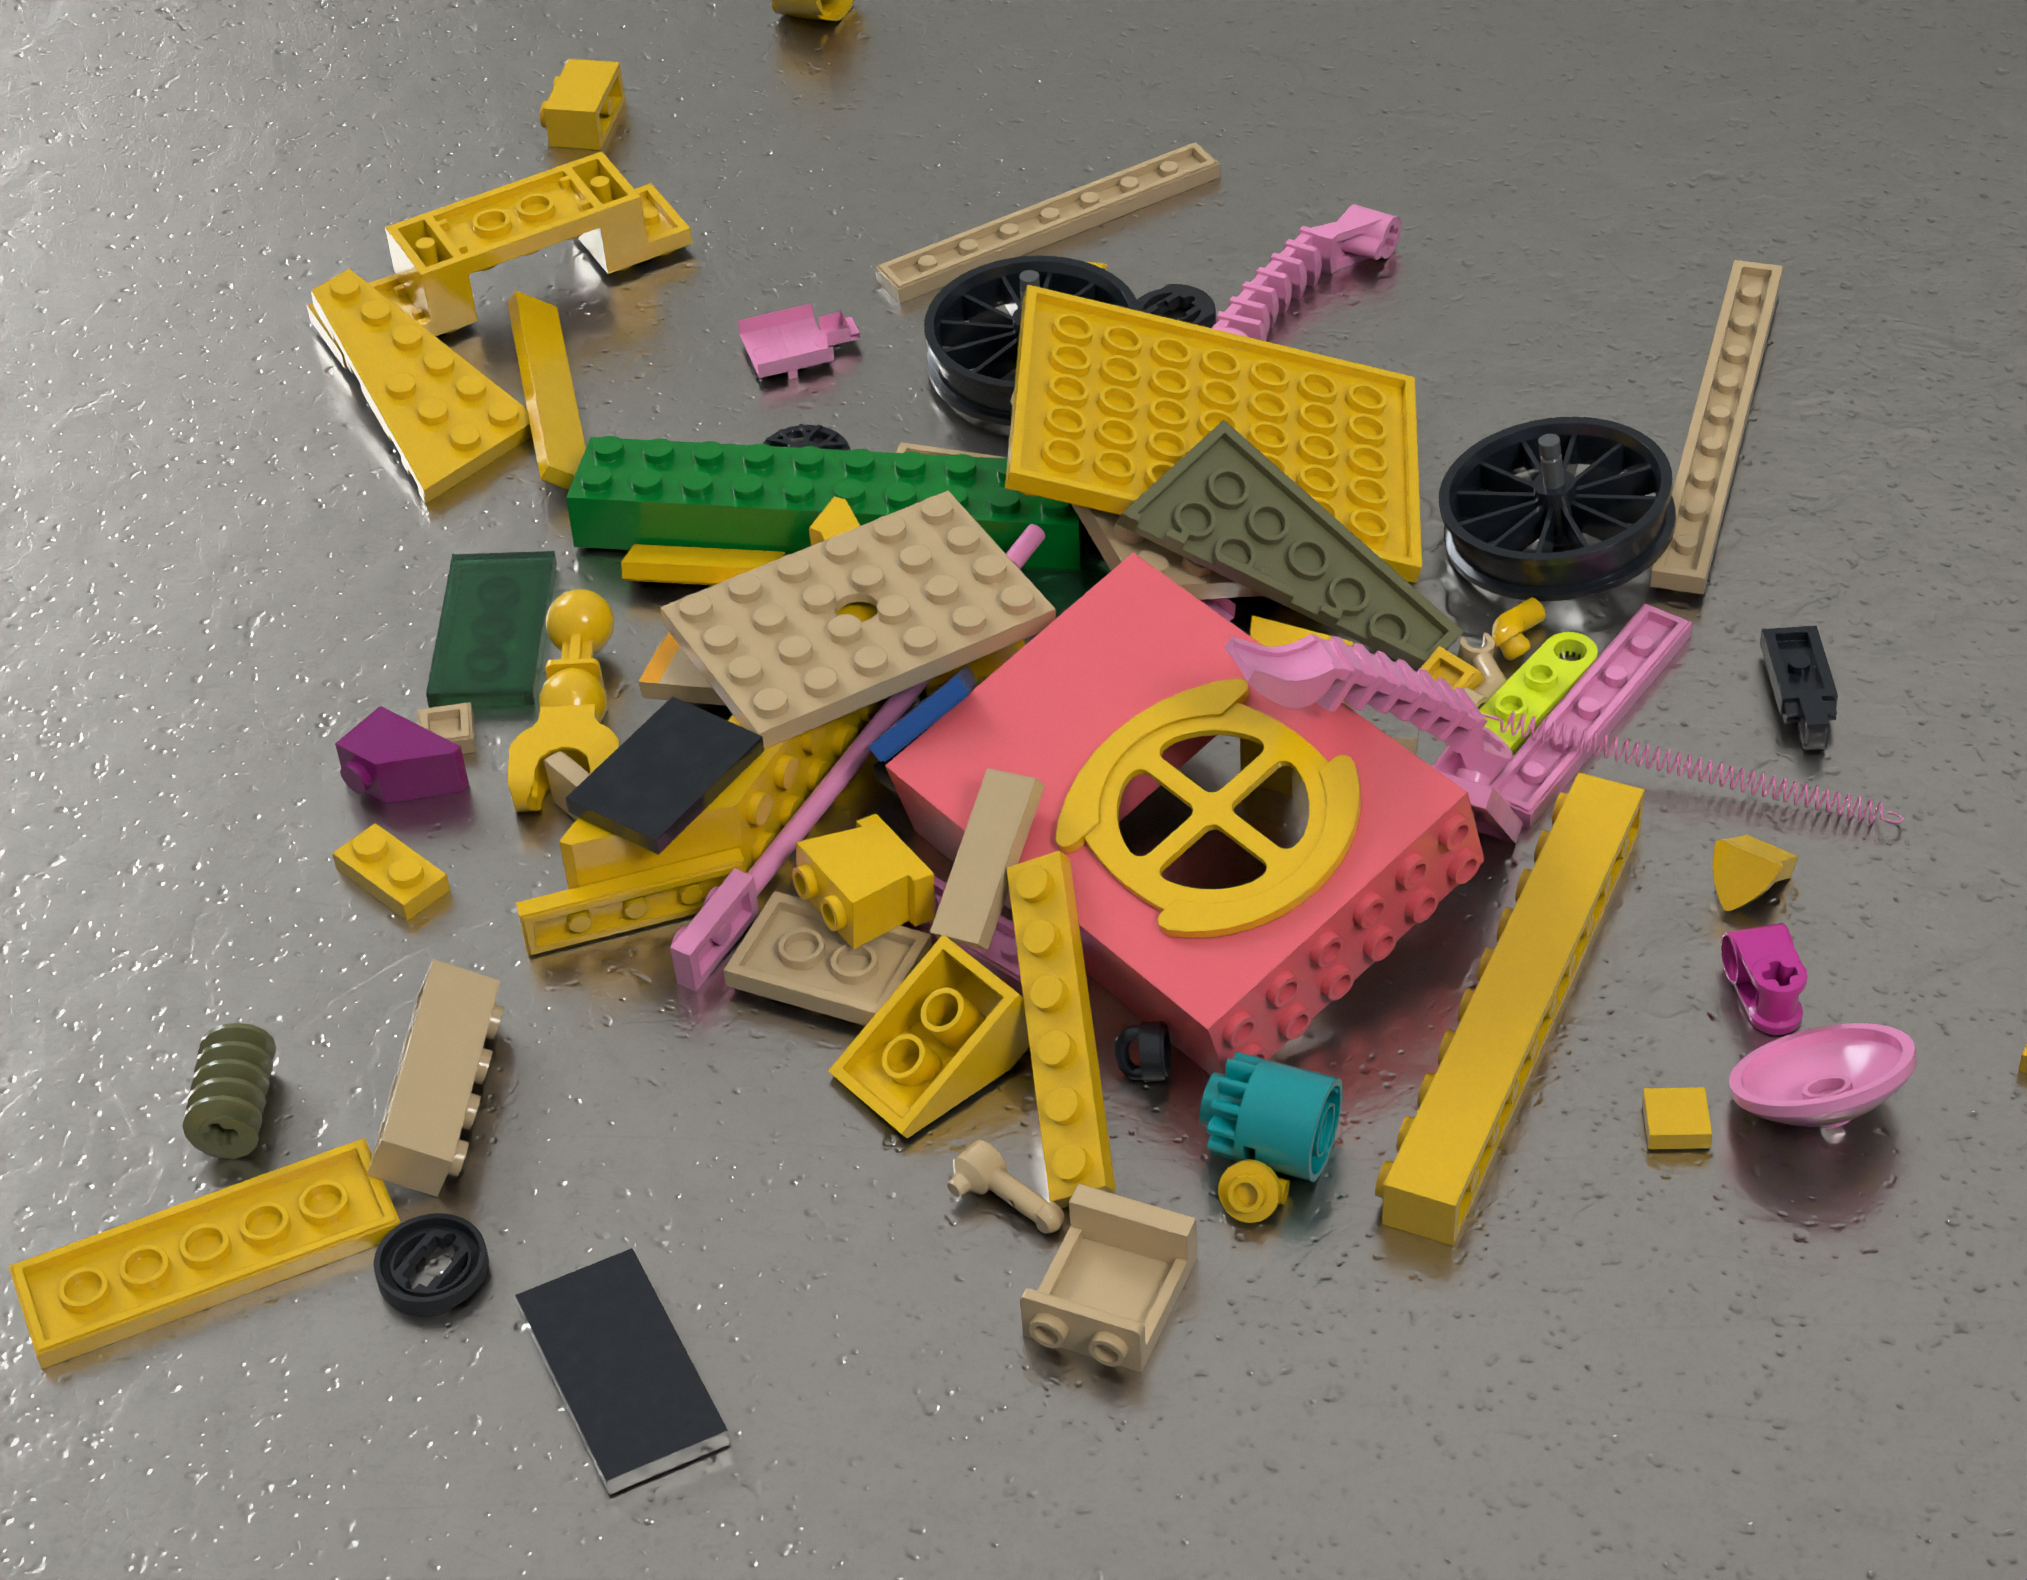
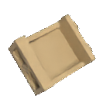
(1112, 1279)

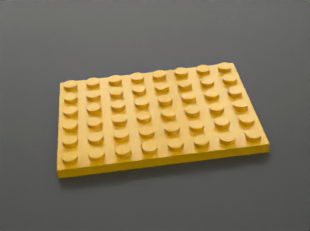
(1125, 394)

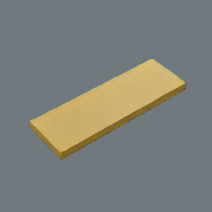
(202, 1253)

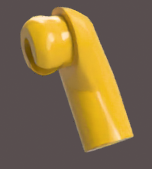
(1511, 625)

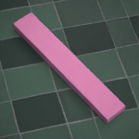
(1595, 704)

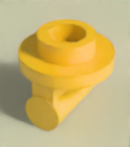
(1251, 1191)

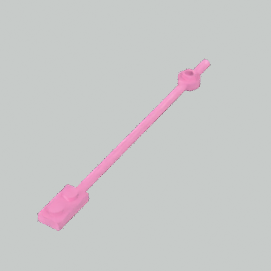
(734, 903)

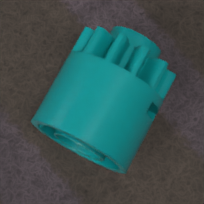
(1272, 1115)

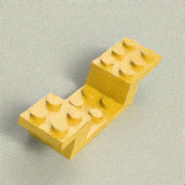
(572, 201)

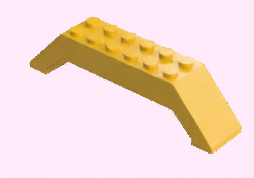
(757, 801)

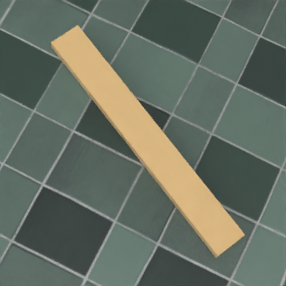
(1048, 221)

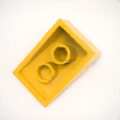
(935, 1040)

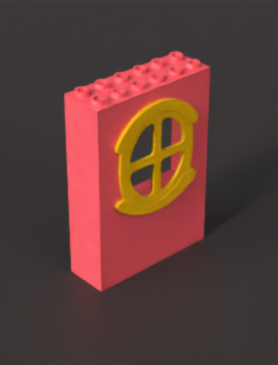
(1110, 713)

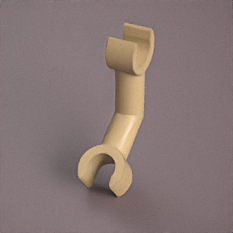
(1482, 660)

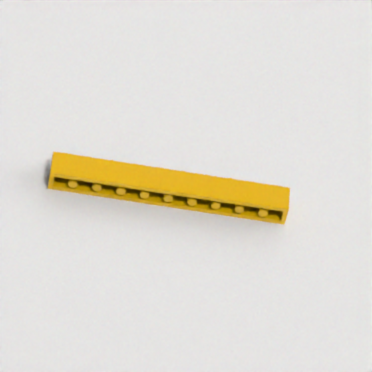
(1510, 1011)

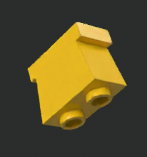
(864, 881)

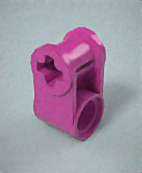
(1766, 976)

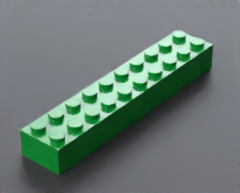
(773, 494)

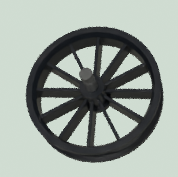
(992, 336)
(1558, 508)

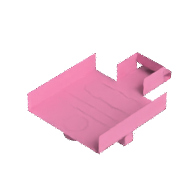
(793, 340)

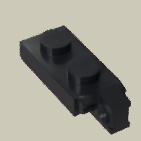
(1801, 681)

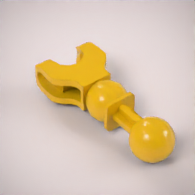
(569, 701)

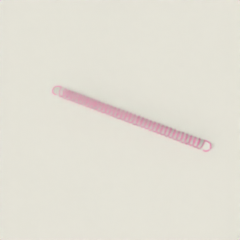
(1699, 762)

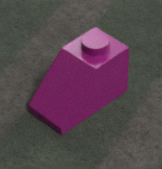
(399, 760)

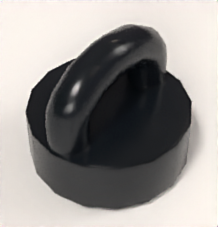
(1153, 1051)

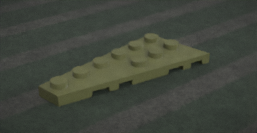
(1265, 532)

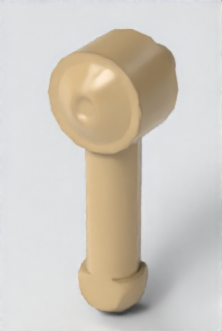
(984, 1169)

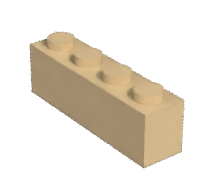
(436, 1078)

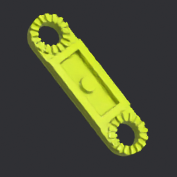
(1539, 685)

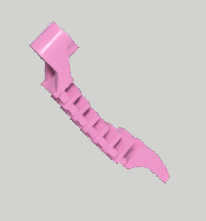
(1323, 248)
(1336, 672)

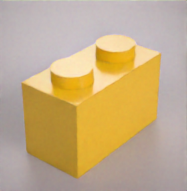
(583, 104)

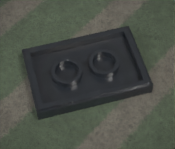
(665, 775)

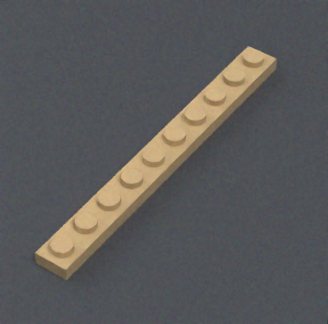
(1718, 425)

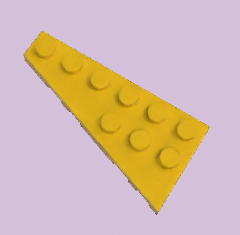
(423, 393)

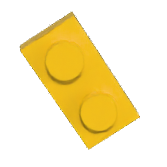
(391, 871)

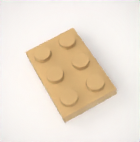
(805, 964)

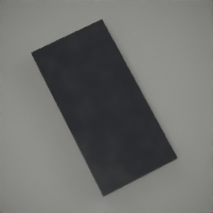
(622, 1371)

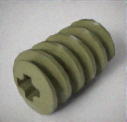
(229, 1090)

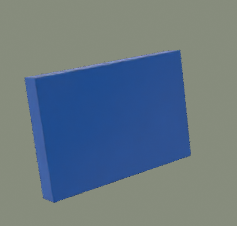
(924, 714)

